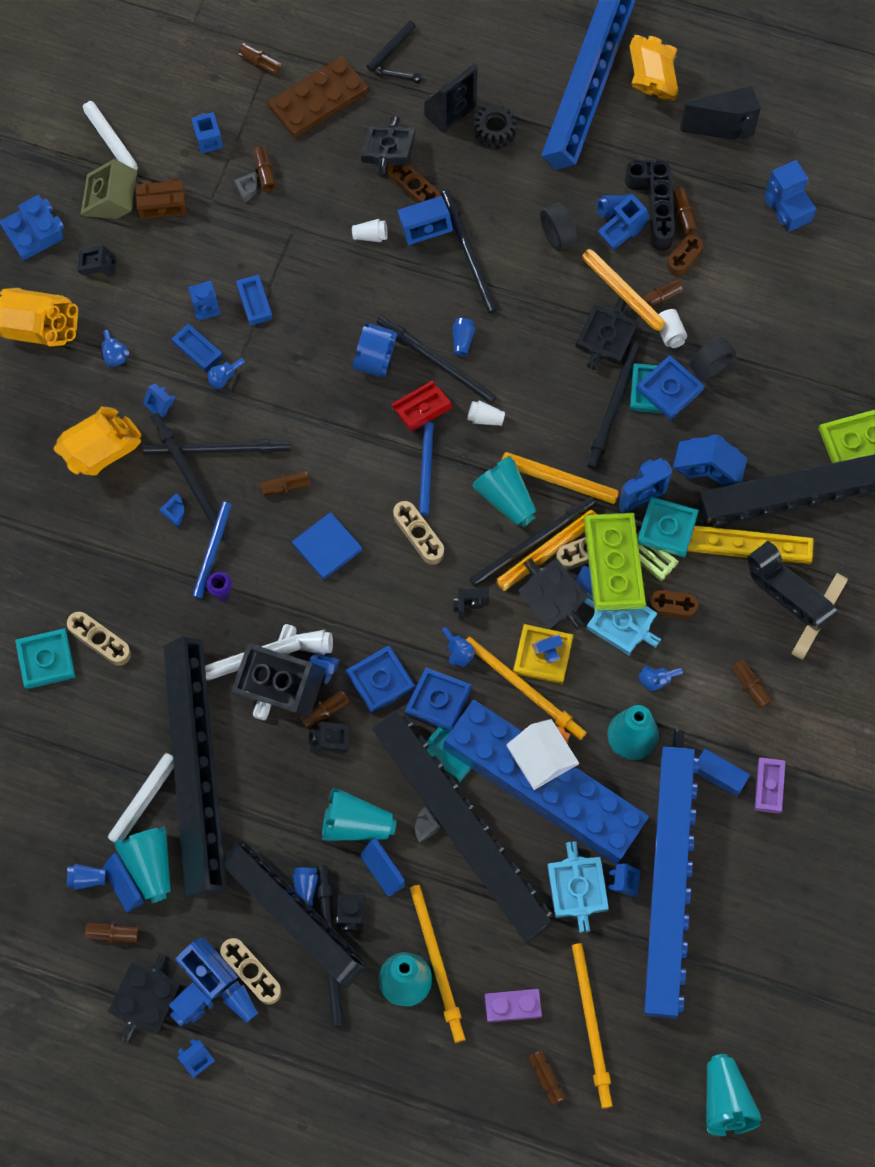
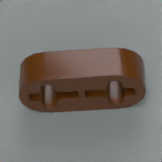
(688, 258)
(673, 601)

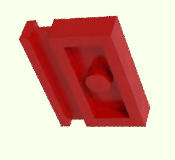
(421, 406)

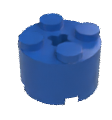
(374, 350)

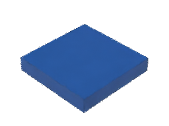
(670, 387)
(327, 546)
(380, 679)
(438, 699)

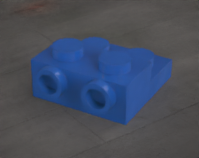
(32, 227)
(651, 482)

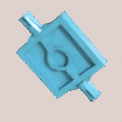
(623, 627)
(577, 887)

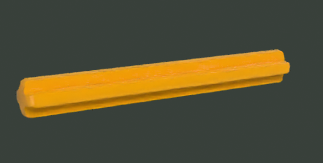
(623, 290)
(564, 479)
(544, 552)

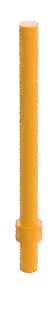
(562, 719)
(451, 1013)
(601, 1077)

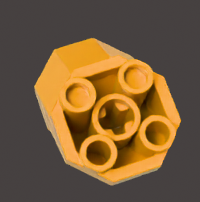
(654, 67)
(37, 317)
(97, 441)

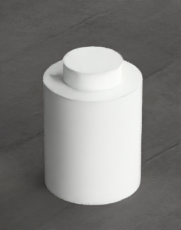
(673, 331)

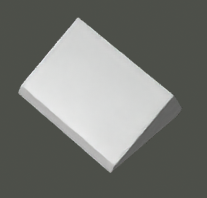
(541, 753)

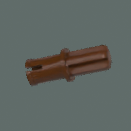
(259, 58)
(264, 168)
(684, 212)
(663, 293)
(283, 484)
(751, 684)
(325, 709)
(112, 932)

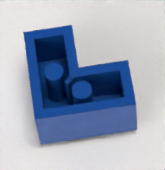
(788, 196)
(710, 458)

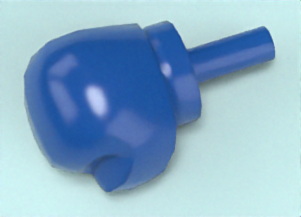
(113, 351)
(221, 373)
(461, 650)
(656, 679)

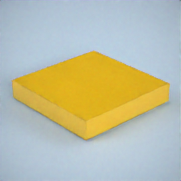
(534, 664)

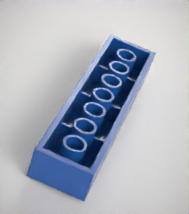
(568, 801)

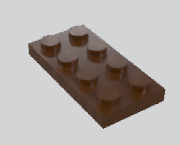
(318, 97)

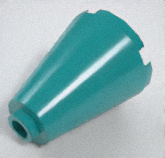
(507, 492)
(633, 733)
(355, 819)
(147, 862)
(405, 988)
(728, 1099)

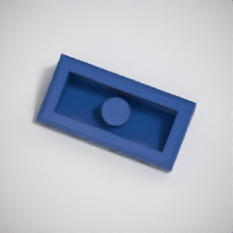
(722, 772)
(382, 868)
(122, 883)

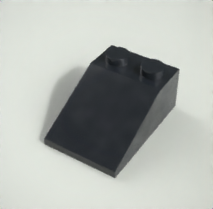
(453, 100)
(722, 115)
(278, 679)

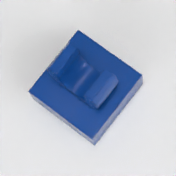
(158, 400)
(548, 646)
(331, 665)
(625, 880)
(195, 1058)

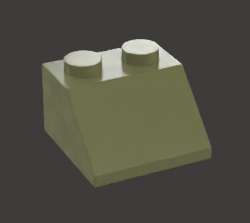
(109, 191)

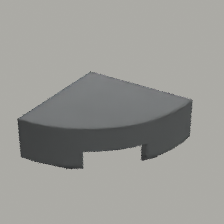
(246, 186)
(425, 825)

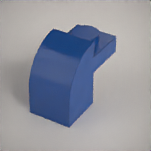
(628, 222)

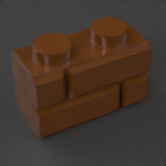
(161, 199)

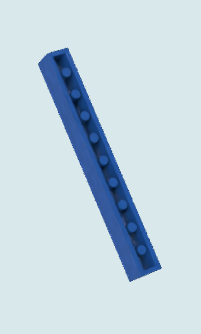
(587, 83)
(669, 883)

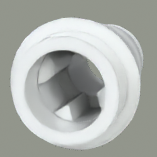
(370, 231)
(485, 414)
(316, 642)

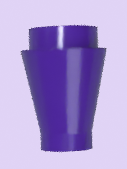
(219, 585)

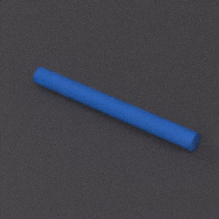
(426, 469)
(212, 550)

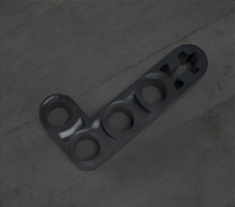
(655, 184)
(787, 588)

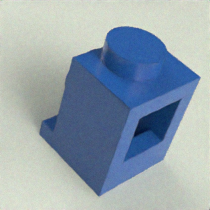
(207, 132)
(204, 300)
(189, 1005)

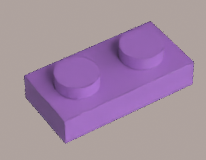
(769, 785)
(513, 1005)

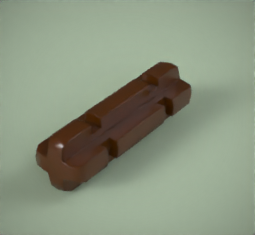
(546, 1077)

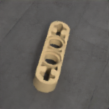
(809, 634)

